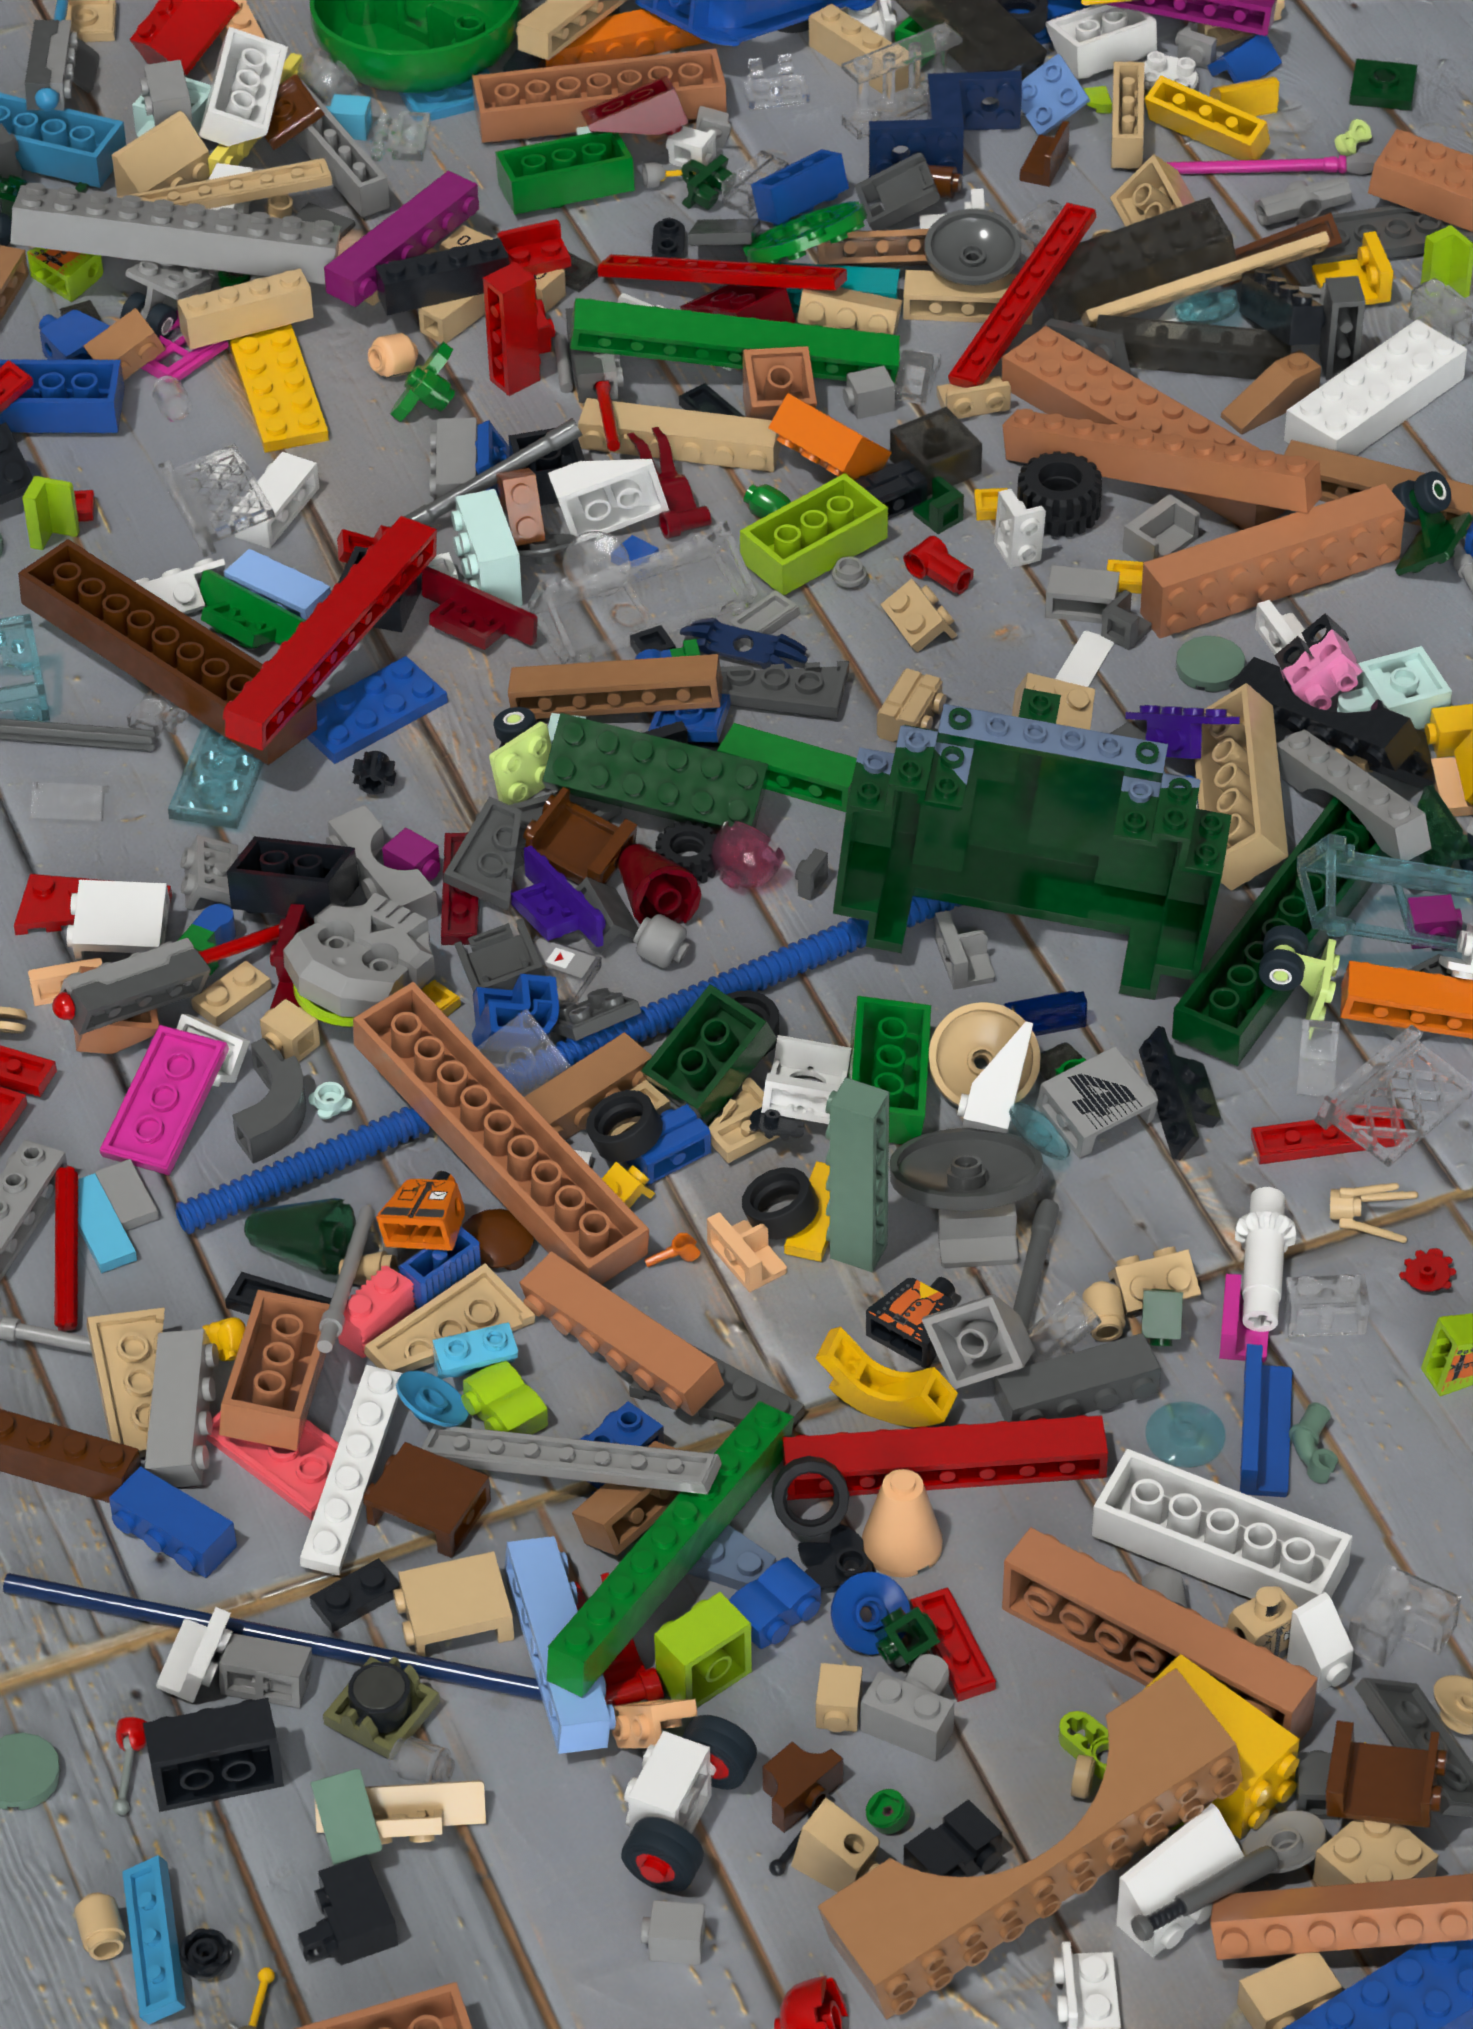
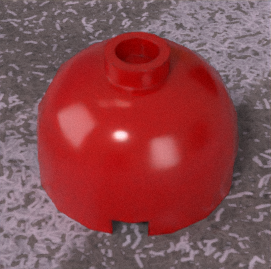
(812, 2005)

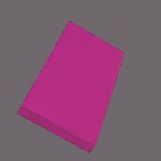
(164, 1099)

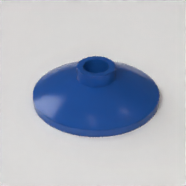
(868, 1590)

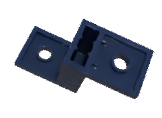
(952, 107)

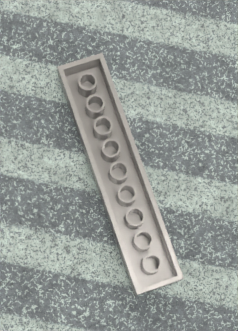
(172, 232)

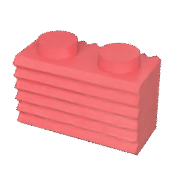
(376, 1309)

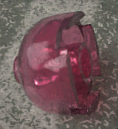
(744, 856)

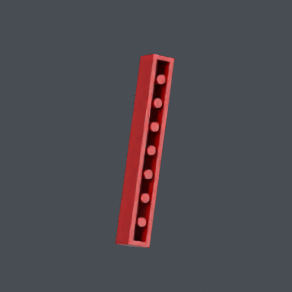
(955, 1455)

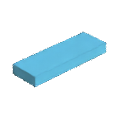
(102, 1227)

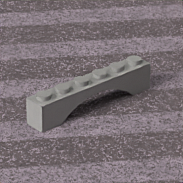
(1390, 818)

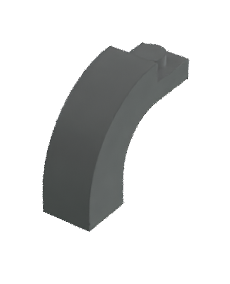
(280, 1114)

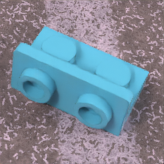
(473, 1350)

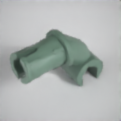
(1306, 1439)

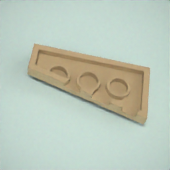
(468, 1305)
(124, 1367)

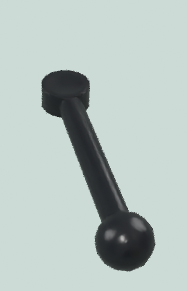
(777, 1866)

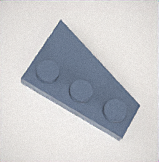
(732, 1560)

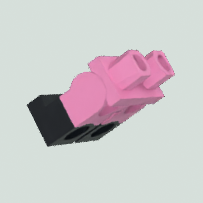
(1322, 665)

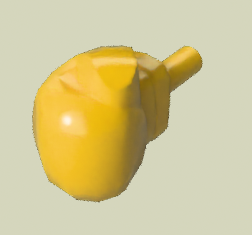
(227, 1336)

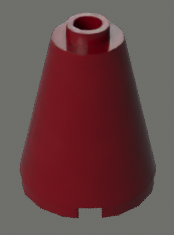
(657, 885)

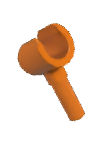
(682, 1245)

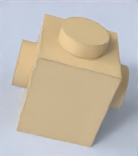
(290, 1030)

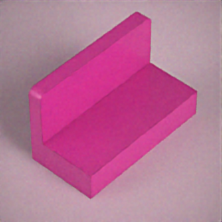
(1233, 1332)

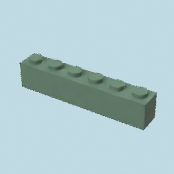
(858, 1173)

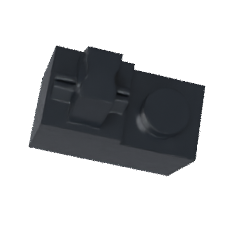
(355, 1915)

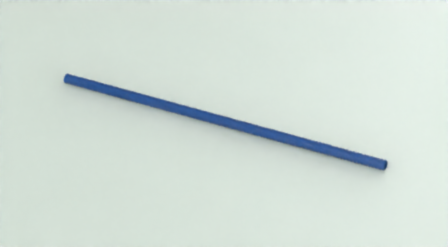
(653, 1019)

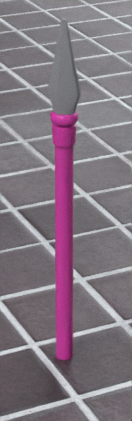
(1357, 164)

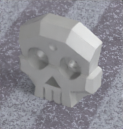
(359, 955)

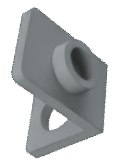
(714, 120)

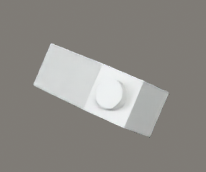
(996, 1086)

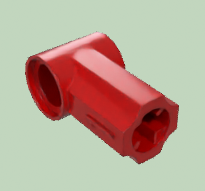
(932, 560)

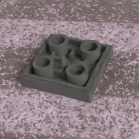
(595, 1014)

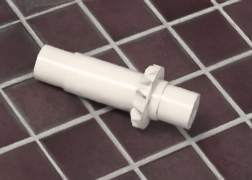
(1265, 1237)

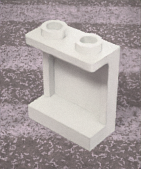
(118, 917)

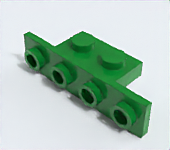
(244, 613)

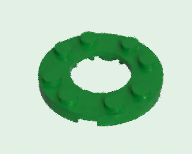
(814, 229)

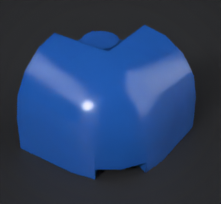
(498, 1006)

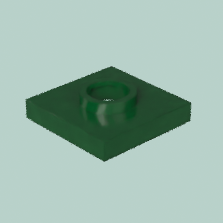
(1383, 92)

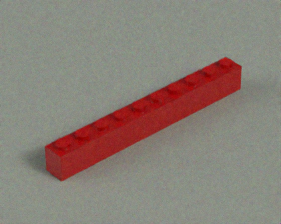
(329, 633)

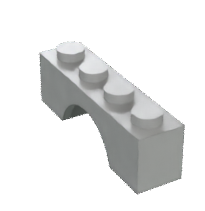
(365, 833)

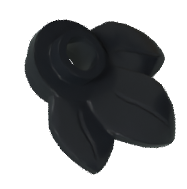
(830, 1561)

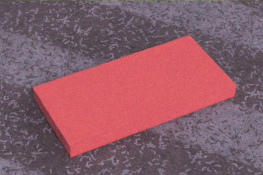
(291, 1474)

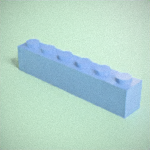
(544, 1607)

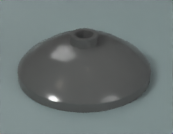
(972, 246)

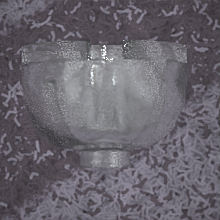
(326, 77)

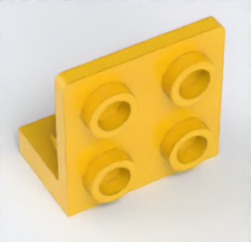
(1371, 268)

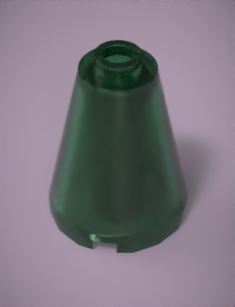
(304, 1232)

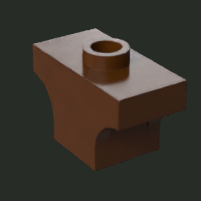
(800, 1782)

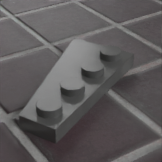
(735, 1397)

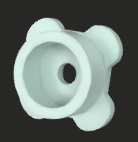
(330, 1100)

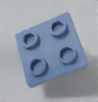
(1051, 95)

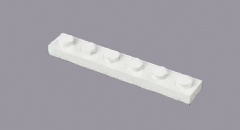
(351, 1471)

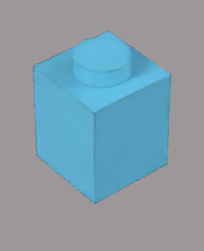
(353, 114)

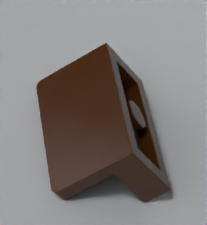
(1046, 157)

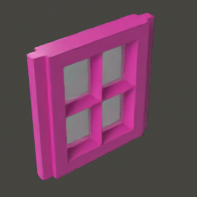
(178, 358)

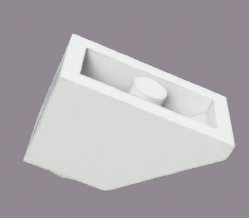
(1320, 1642)

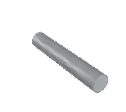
(563, 363)

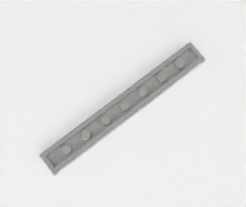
(575, 1459)

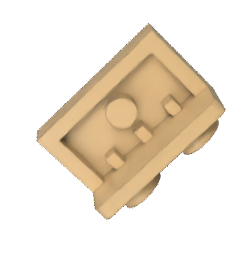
(917, 616)
(1165, 1271)

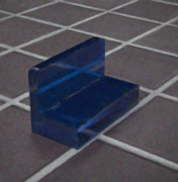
(1053, 1012)

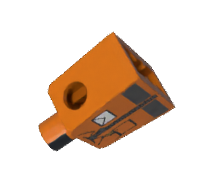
(423, 1214)

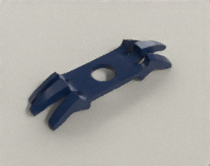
(765, 649)

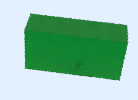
(564, 171)
(893, 1055)

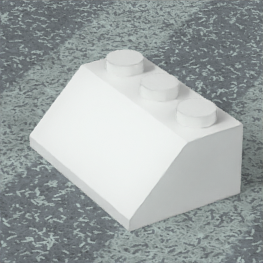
(1100, 36)
(1170, 1869)

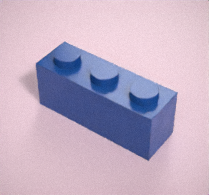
(800, 187)
(172, 1522)

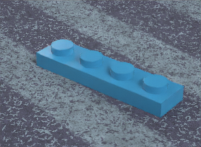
(153, 1939)

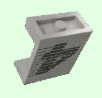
(1095, 1098)

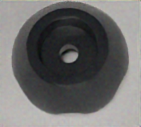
(203, 1942)

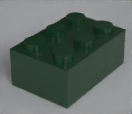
(709, 1054)

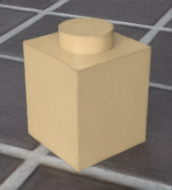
(839, 1697)

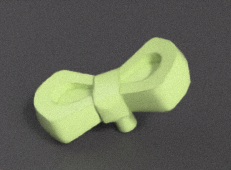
(1358, 132)

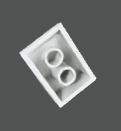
(607, 494)

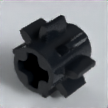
(374, 772)

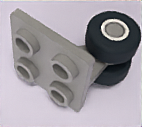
(161, 282)

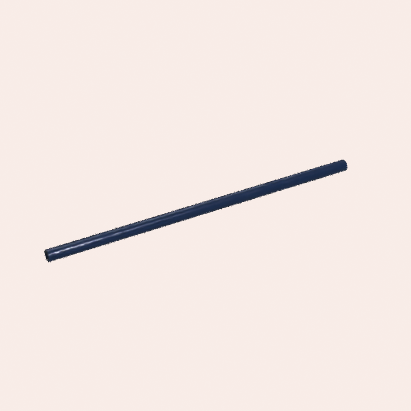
(321, 1645)

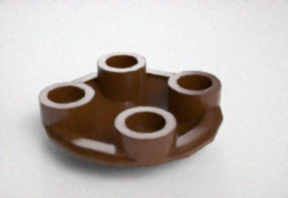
(501, 1238)

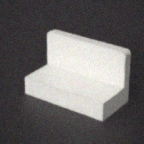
(1277, 629)

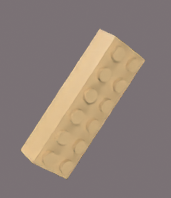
(1243, 780)

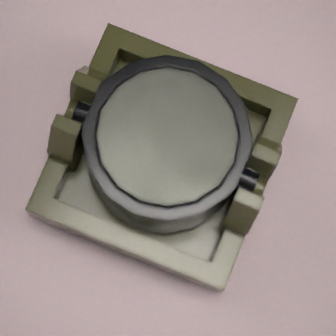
(381, 1705)

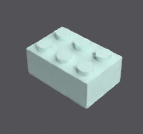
(487, 546)

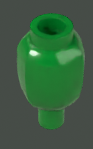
(764, 500)

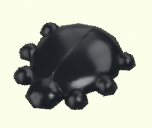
(775, 1125)

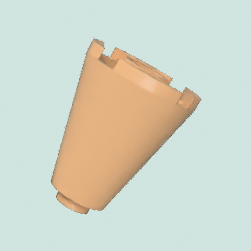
(902, 1527)

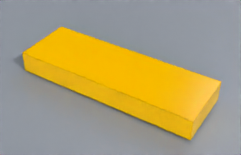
(812, 1241)

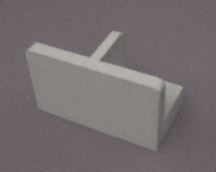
(963, 953)

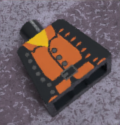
(898, 1318)

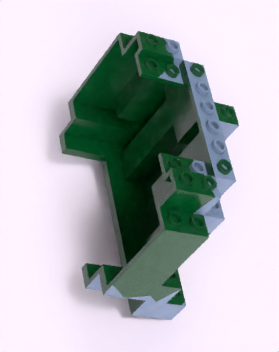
(1038, 829)

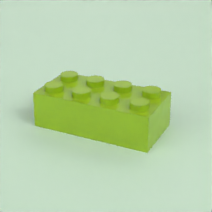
(813, 534)

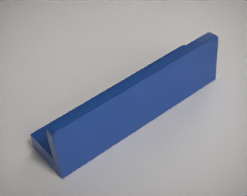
(1265, 1427)

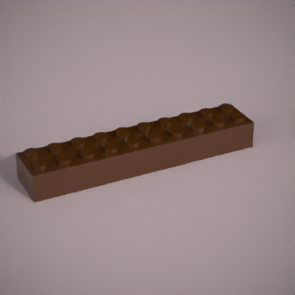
(149, 640)

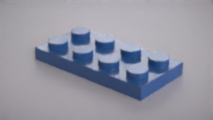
(374, 709)

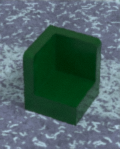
(944, 507)

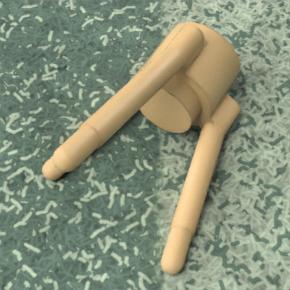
(1348, 1203)

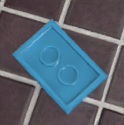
(443, 102)

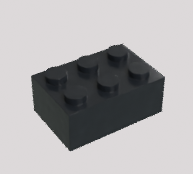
(288, 872)
(213, 1754)

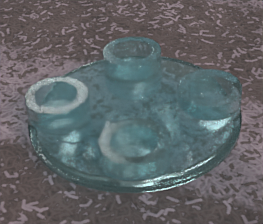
(1207, 307)

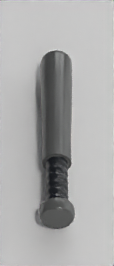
(1217, 1886)

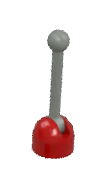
(130, 1738)

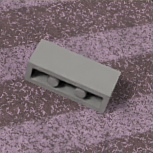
(454, 454)

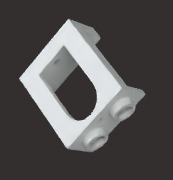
(803, 1097)

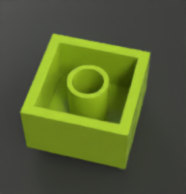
(703, 1650)

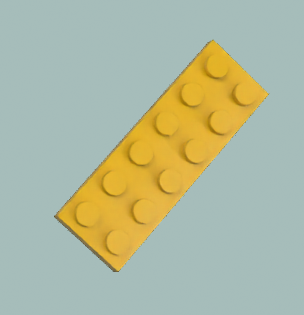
(278, 389)

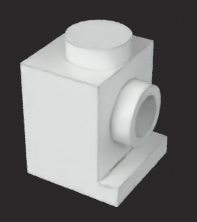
(690, 145)

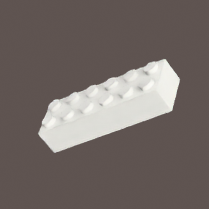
(1378, 391)
(1217, 1532)

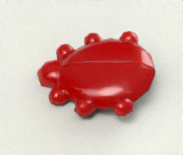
(1428, 1271)

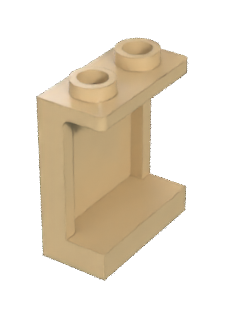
(453, 1601)

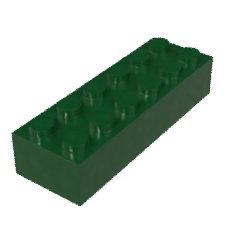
(654, 774)

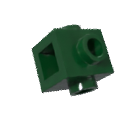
(918, 1629)

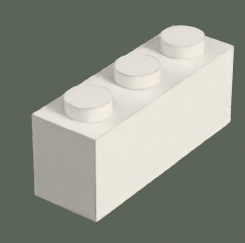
(288, 488)

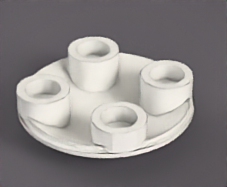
(1177, 69)

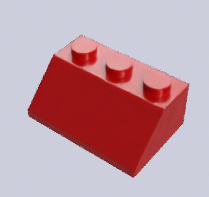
(182, 30)

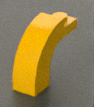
(880, 1392)

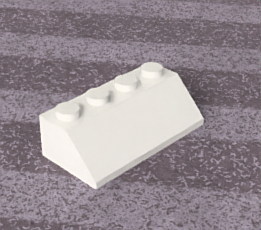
(243, 88)

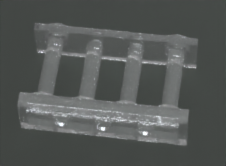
(884, 61)

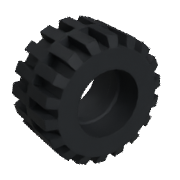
(1065, 488)

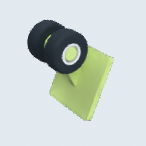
(521, 756)
(1288, 966)

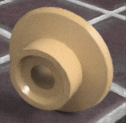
(1455, 1700)

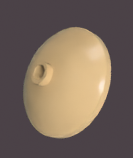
(975, 1033)

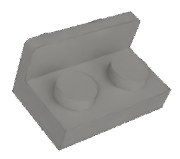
(206, 870)

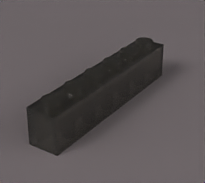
(1196, 346)

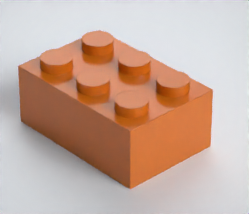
(826, 440)

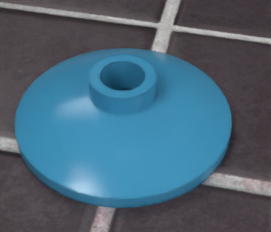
(431, 1399)

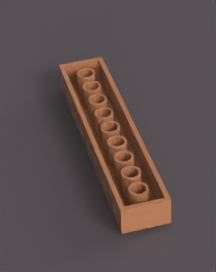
(1081, 385)
(499, 1135)

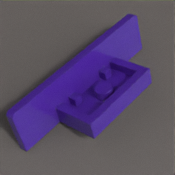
(1179, 727)
(554, 903)

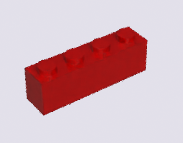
(512, 328)

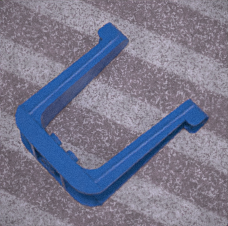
(740, 20)

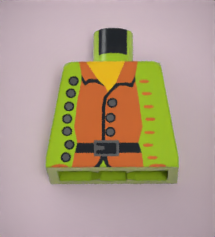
(65, 271)
(1450, 1354)

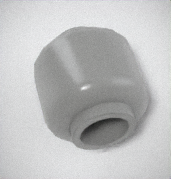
(661, 941)

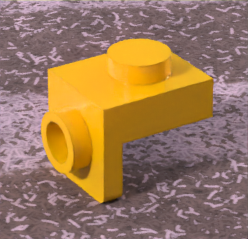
(627, 1183)

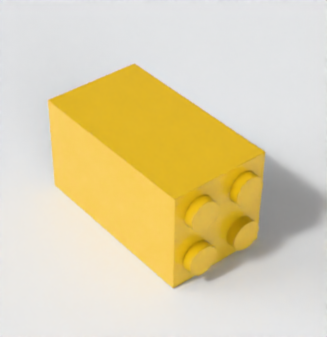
(1264, 1750)

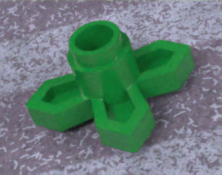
(426, 385)

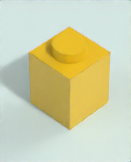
(1449, 728)

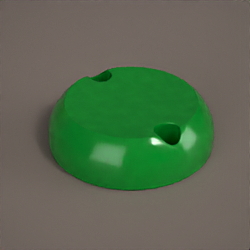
(415, 42)

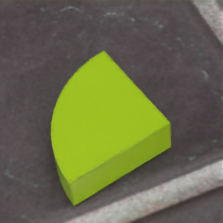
(1099, 99)

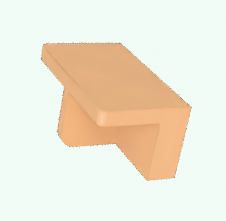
(745, 1251)

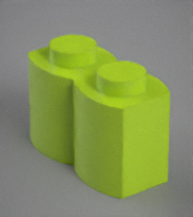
(504, 1400)

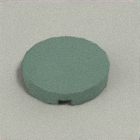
(1209, 662)
(27, 1770)

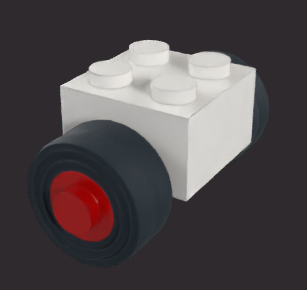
(673, 1795)

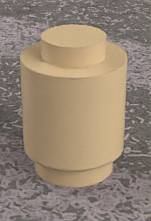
(1107, 1303)
(100, 1926)

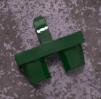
(702, 185)

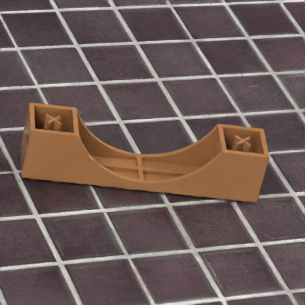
(918, 1929)

